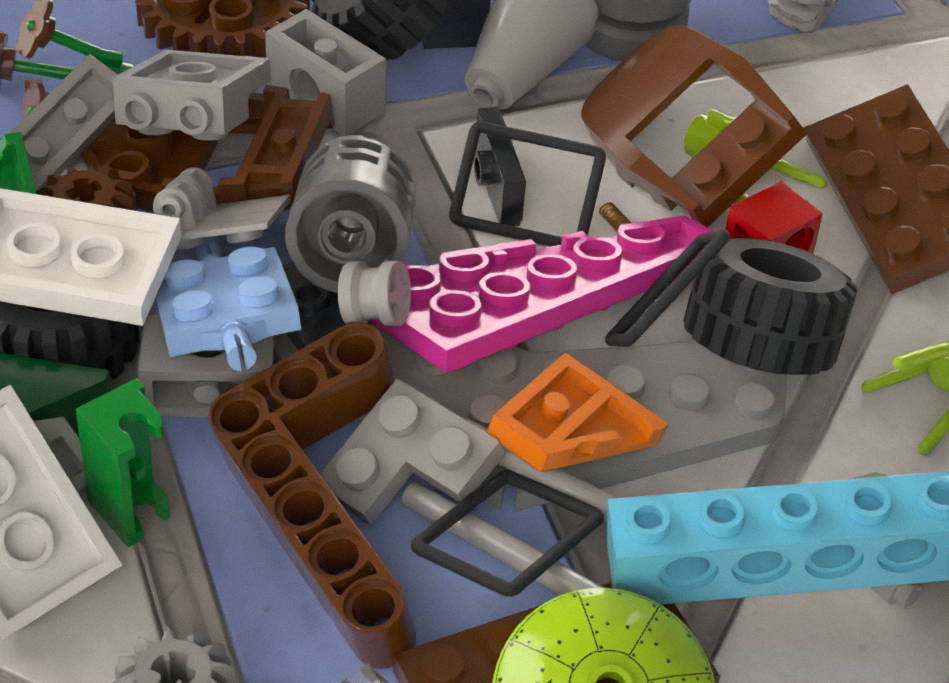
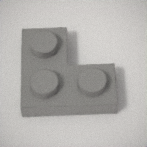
(406, 437)

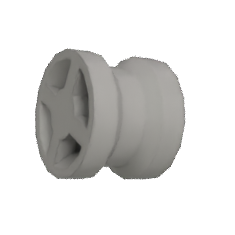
(374, 293)

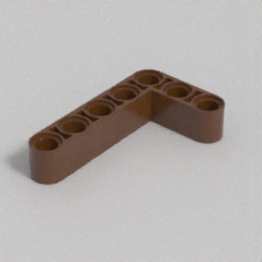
(262, 439)

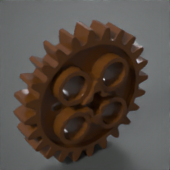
(214, 25)

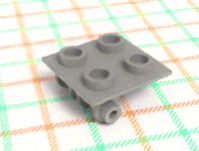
(194, 202)

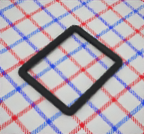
(533, 138)
(715, 241)
(421, 542)

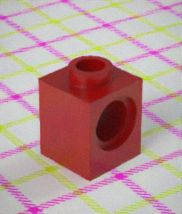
(776, 216)

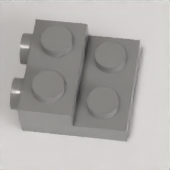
(188, 93)

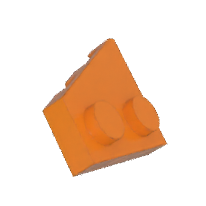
(573, 418)

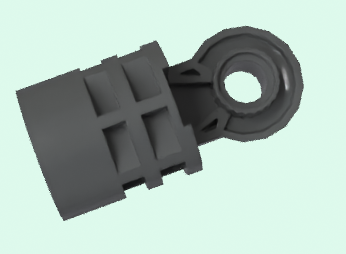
(350, 207)

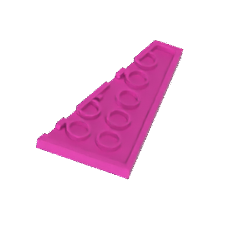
(512, 291)

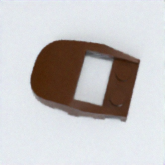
(647, 86)
(283, 141)

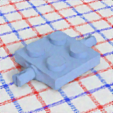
(226, 302)

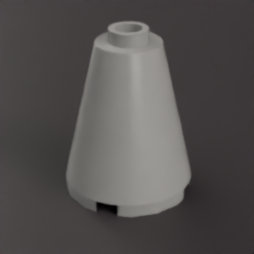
(524, 45)

